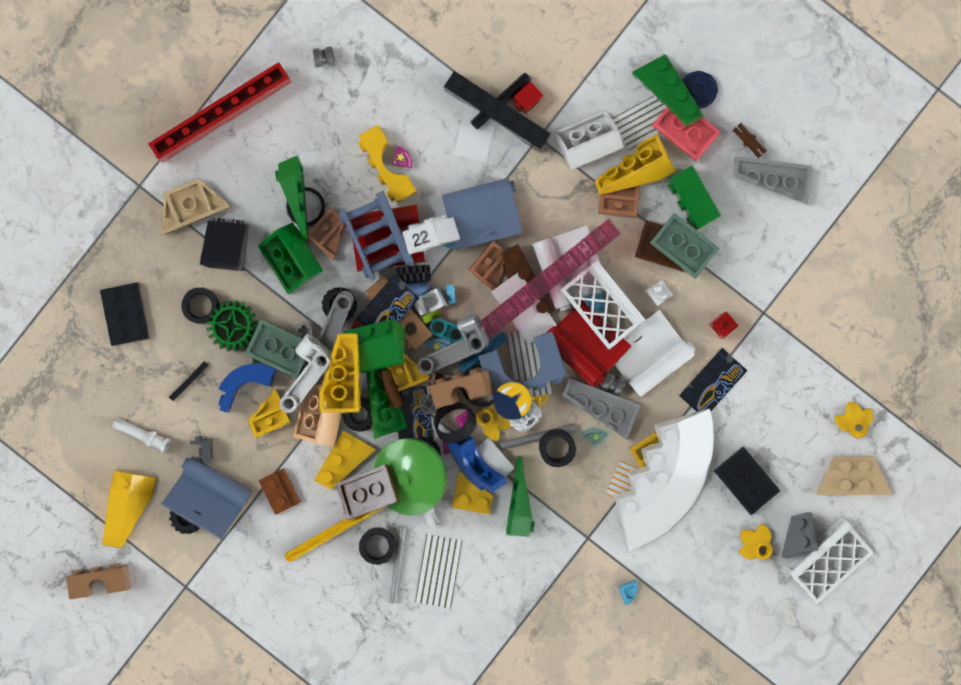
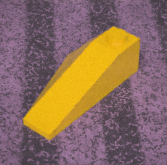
(342, 378)

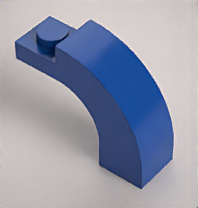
(247, 373)
(474, 466)

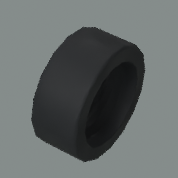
(186, 301)
(560, 462)
(377, 560)

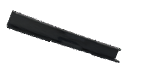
(188, 381)

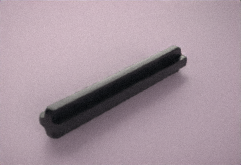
(505, 97)

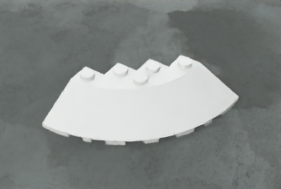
(670, 480)

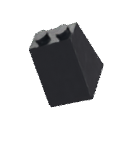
(225, 245)

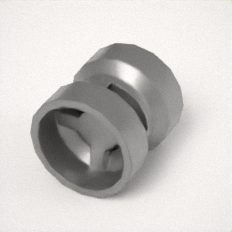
(319, 59)
(613, 383)
(427, 404)

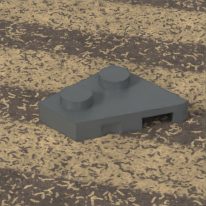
(800, 536)

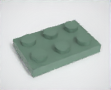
(684, 245)
(276, 348)

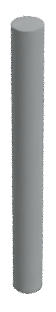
(532, 437)
(397, 564)

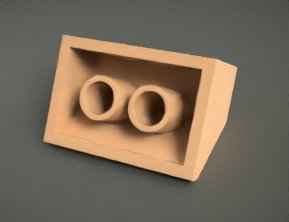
(313, 425)

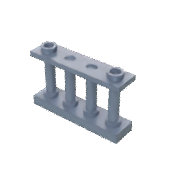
(395, 238)

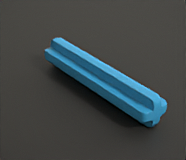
(474, 359)

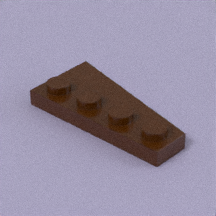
(516, 262)

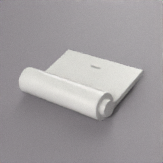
(552, 249)
(654, 355)

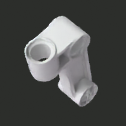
(310, 350)

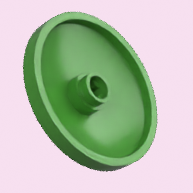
(417, 474)

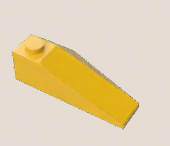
(643, 166)
(126, 503)

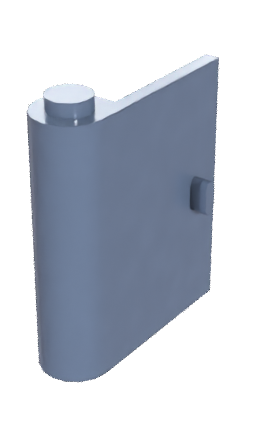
(483, 213)
(206, 497)

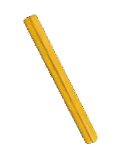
(324, 536)

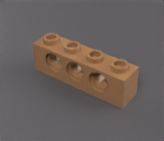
(421, 334)

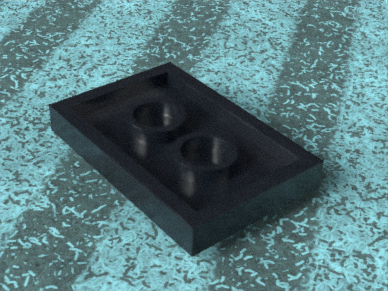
(124, 314)
(746, 480)

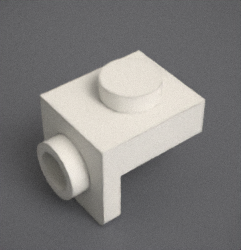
(430, 302)

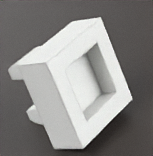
(659, 293)

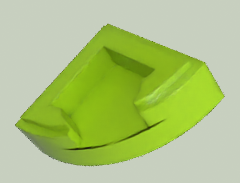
(431, 316)

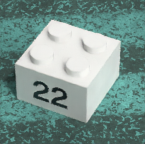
(430, 234)

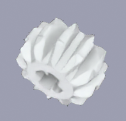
(528, 420)

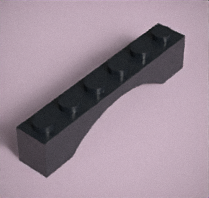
(510, 119)

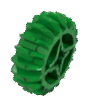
(232, 317)

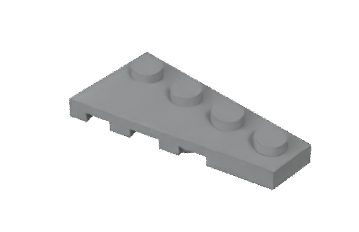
(779, 177)
(612, 410)

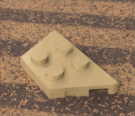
(189, 204)
(853, 477)

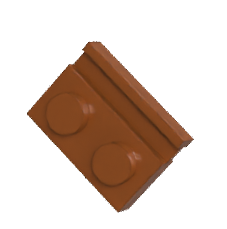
(279, 491)

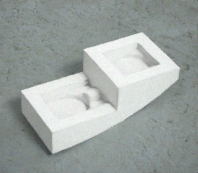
(494, 458)

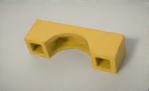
(399, 185)

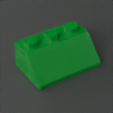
(693, 198)
(290, 257)
(380, 345)

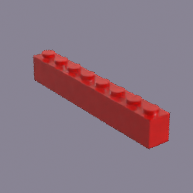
(220, 112)

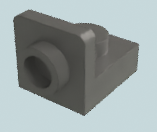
(206, 451)

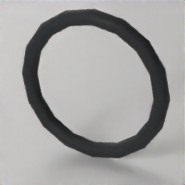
(322, 207)

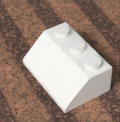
(589, 139)

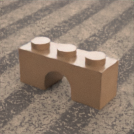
(476, 384)
(81, 582)

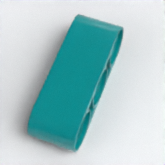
(446, 333)

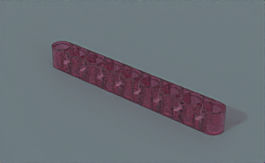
(550, 277)

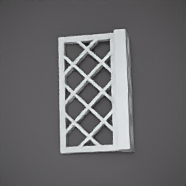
(616, 295)
(824, 543)

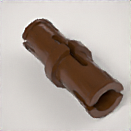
(749, 140)
(391, 388)

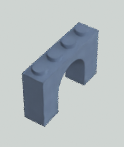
(551, 365)

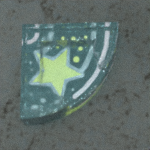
(595, 435)

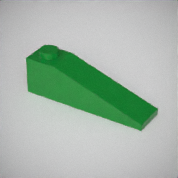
(291, 178)
(519, 515)

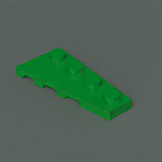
(665, 83)
(384, 418)

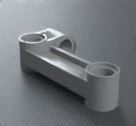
(335, 321)
(470, 328)

